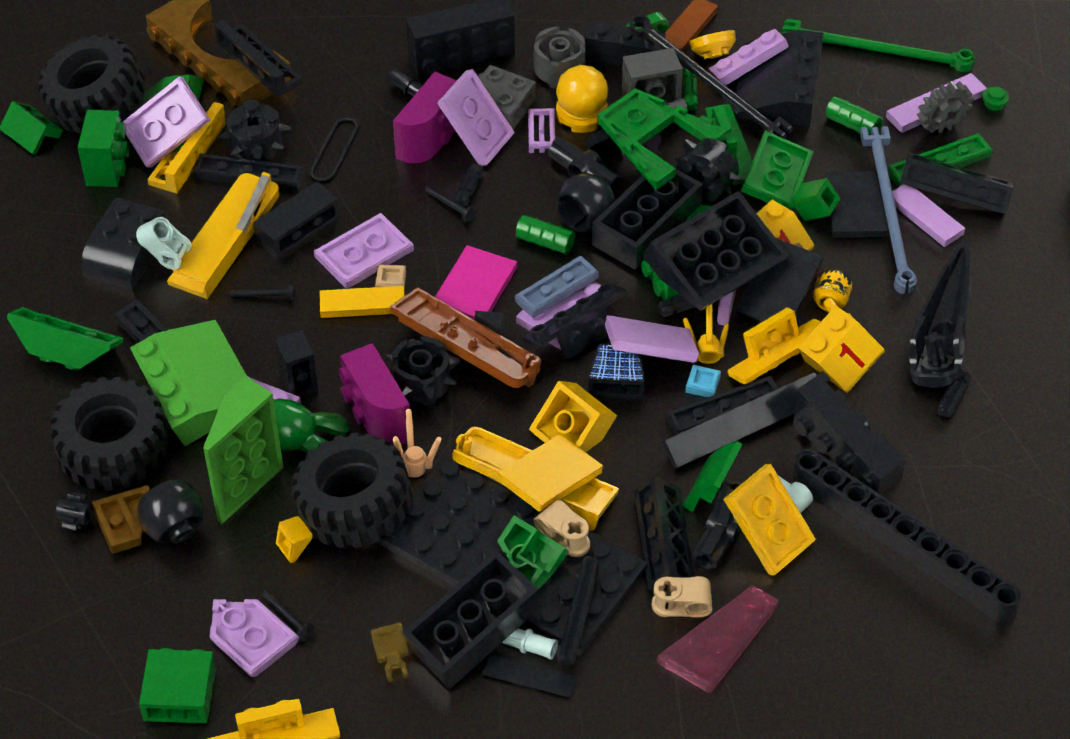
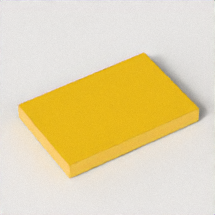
(549, 472)
(769, 519)

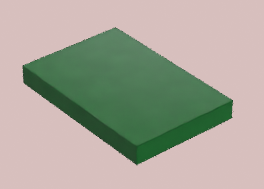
(777, 170)

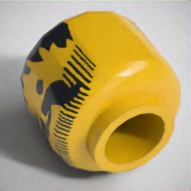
(832, 285)

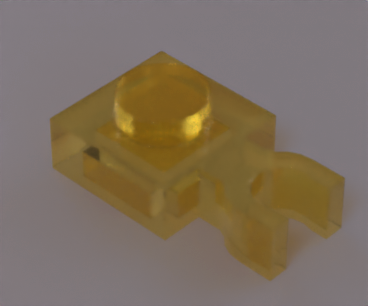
(390, 647)

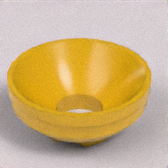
(713, 44)

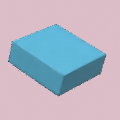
(703, 381)

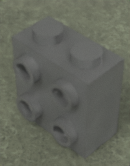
(510, 92)

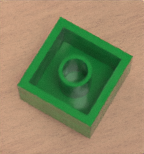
(103, 148)

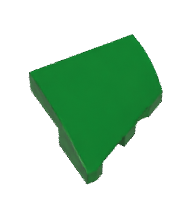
(531, 551)

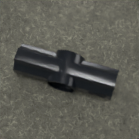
(583, 162)

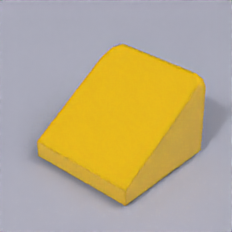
(293, 537)

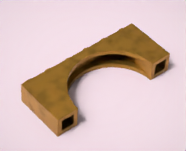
(176, 28)

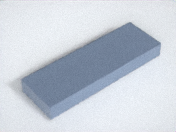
(556, 286)

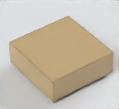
(390, 275)

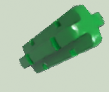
(690, 90)

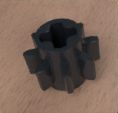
(74, 511)

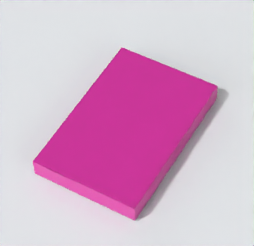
(476, 281)

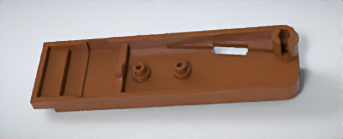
(467, 338)

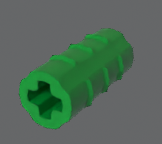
(851, 115)
(545, 234)

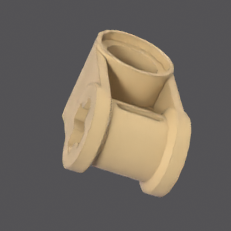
(565, 528)
(685, 597)

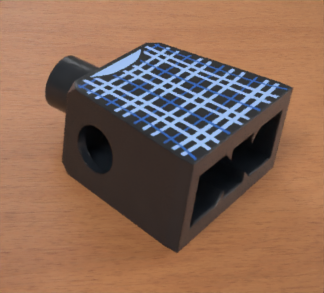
(616, 374)

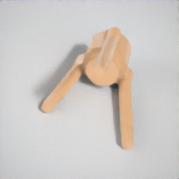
(414, 457)

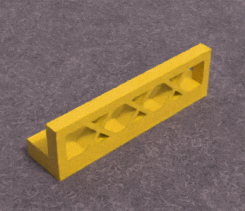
(184, 161)

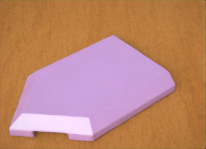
(250, 634)

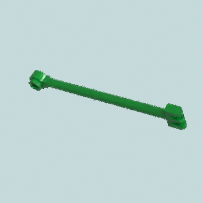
(961, 61)

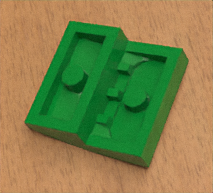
(712, 475)

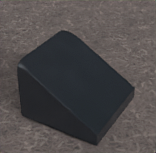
(491, 320)

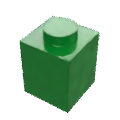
(815, 199)

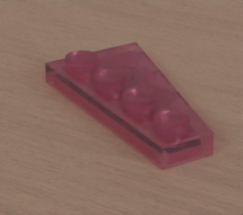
(716, 643)

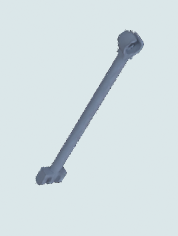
(877, 142)

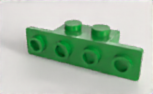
(722, 116)

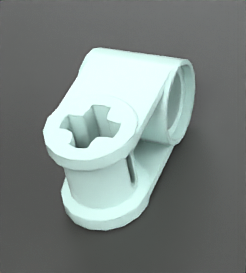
(163, 241)

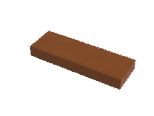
(691, 23)

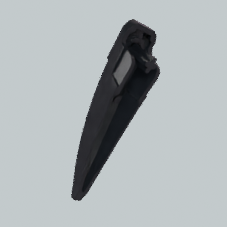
(942, 325)

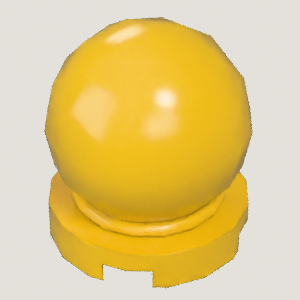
(581, 98)

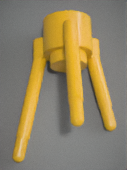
(708, 346)

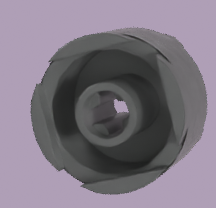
(556, 53)

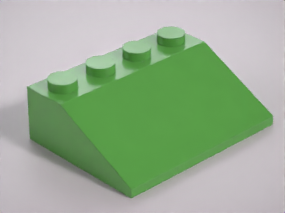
(189, 375)
(242, 446)

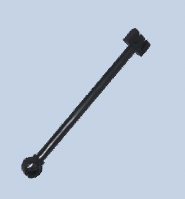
(778, 127)

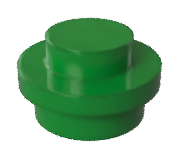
(995, 98)

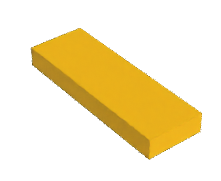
(359, 301)

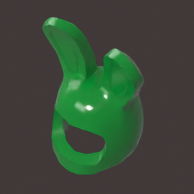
(297, 425)

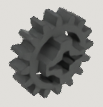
(945, 107)

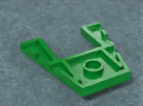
(642, 116)

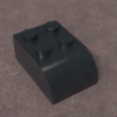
(113, 251)

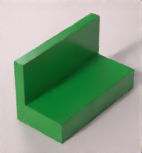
(28, 126)

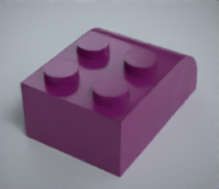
(422, 125)
(373, 394)

